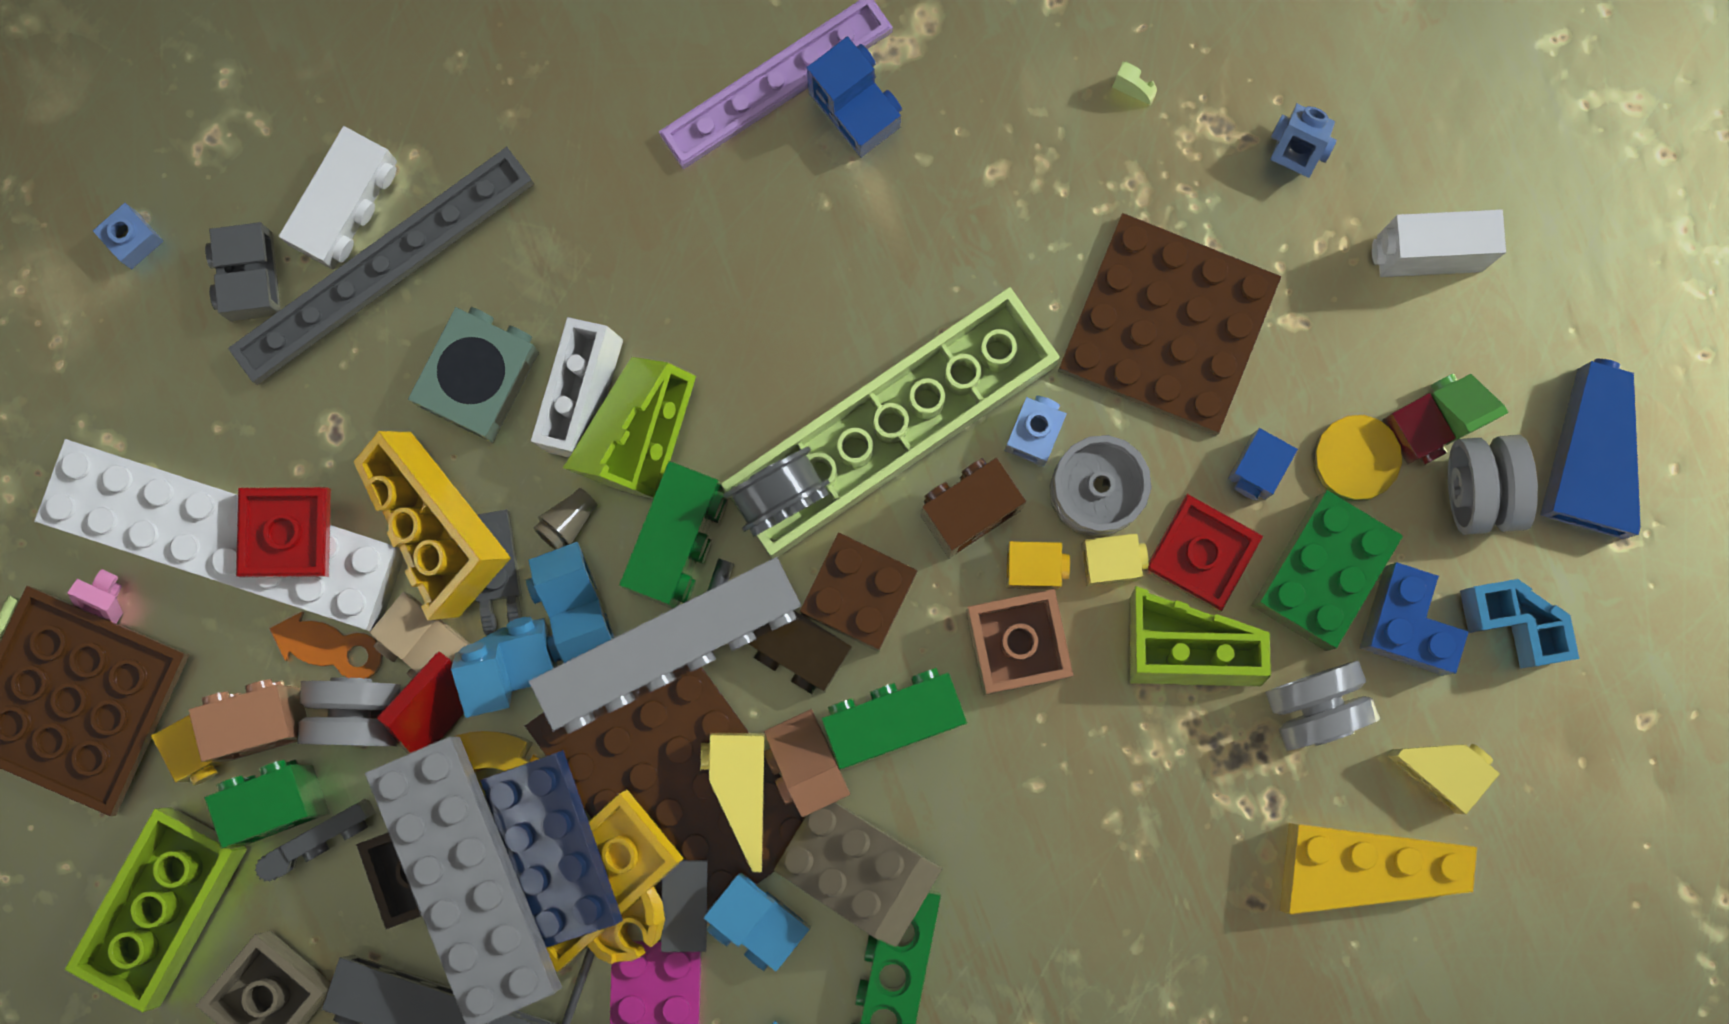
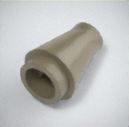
(564, 521)

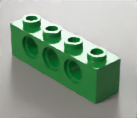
(913, 959)

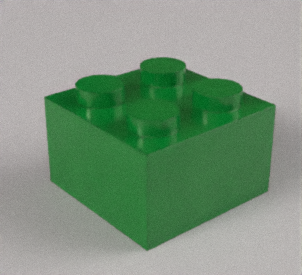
(267, 804)

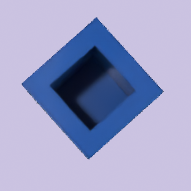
(1261, 465)

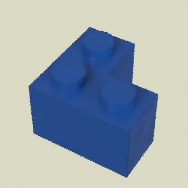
(847, 93)
(1400, 626)

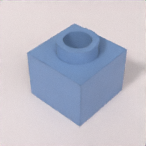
(136, 244)

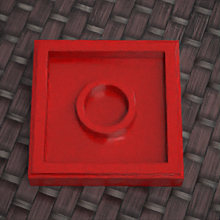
(283, 532)
(1203, 553)
(424, 707)

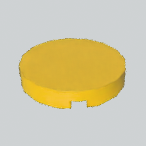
(1357, 457)

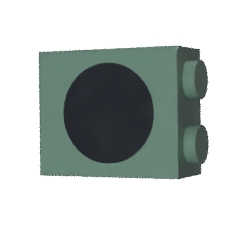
(475, 373)

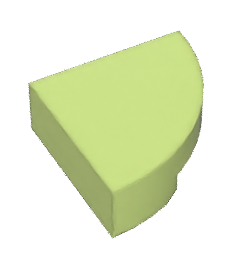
(1130, 83)

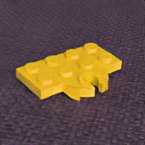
(635, 861)

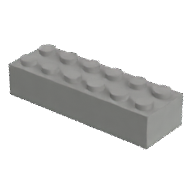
(664, 644)
(463, 881)

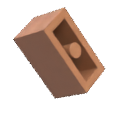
(805, 763)

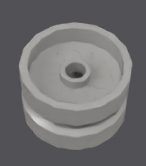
(1120, 469)
(1492, 484)
(1324, 711)
(349, 712)

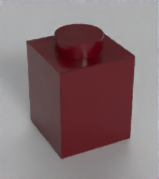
(1420, 430)

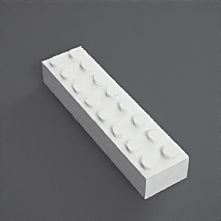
(197, 532)

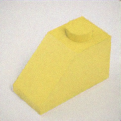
(1450, 772)

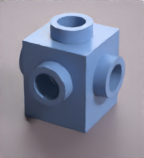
(1303, 139)

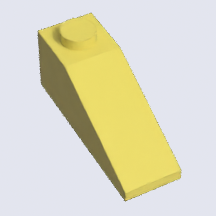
(737, 779)

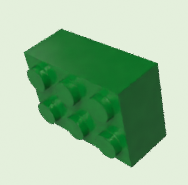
(674, 536)
(1327, 571)
(893, 718)

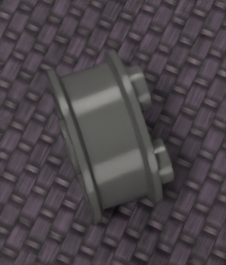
(778, 492)

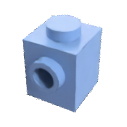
(1036, 430)

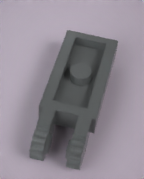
(507, 582)
(313, 841)

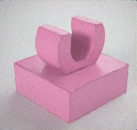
(99, 597)

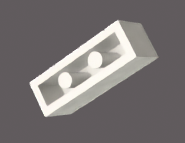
(339, 198)
(576, 385)

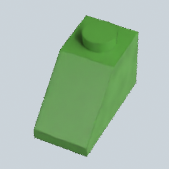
(1466, 404)

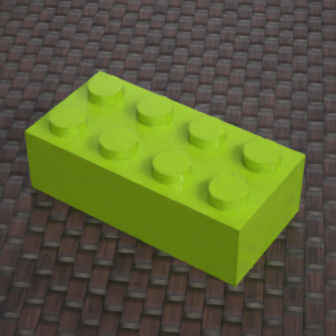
(155, 909)

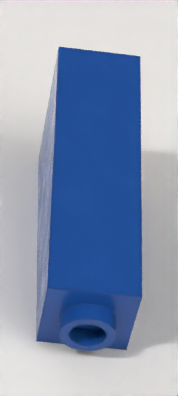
(1596, 456)

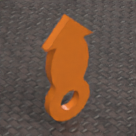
(325, 646)

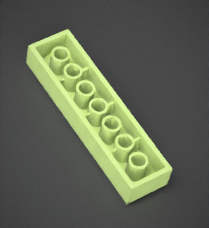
(910, 411)

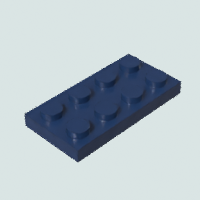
(552, 848)

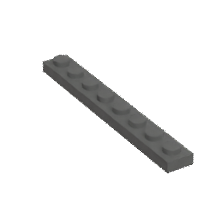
(381, 266)

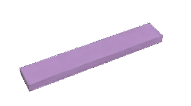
(769, 84)

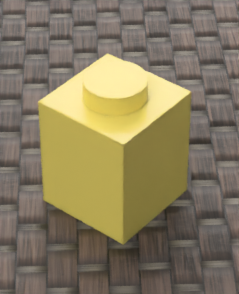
(1114, 559)

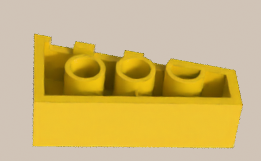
(437, 531)
(1356, 868)

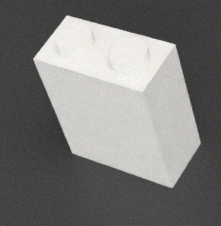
(1440, 243)

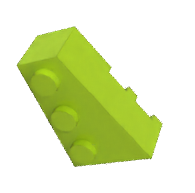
(635, 428)
(1193, 647)

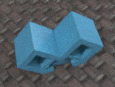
(571, 601)
(1540, 630)
(501, 664)
(756, 921)

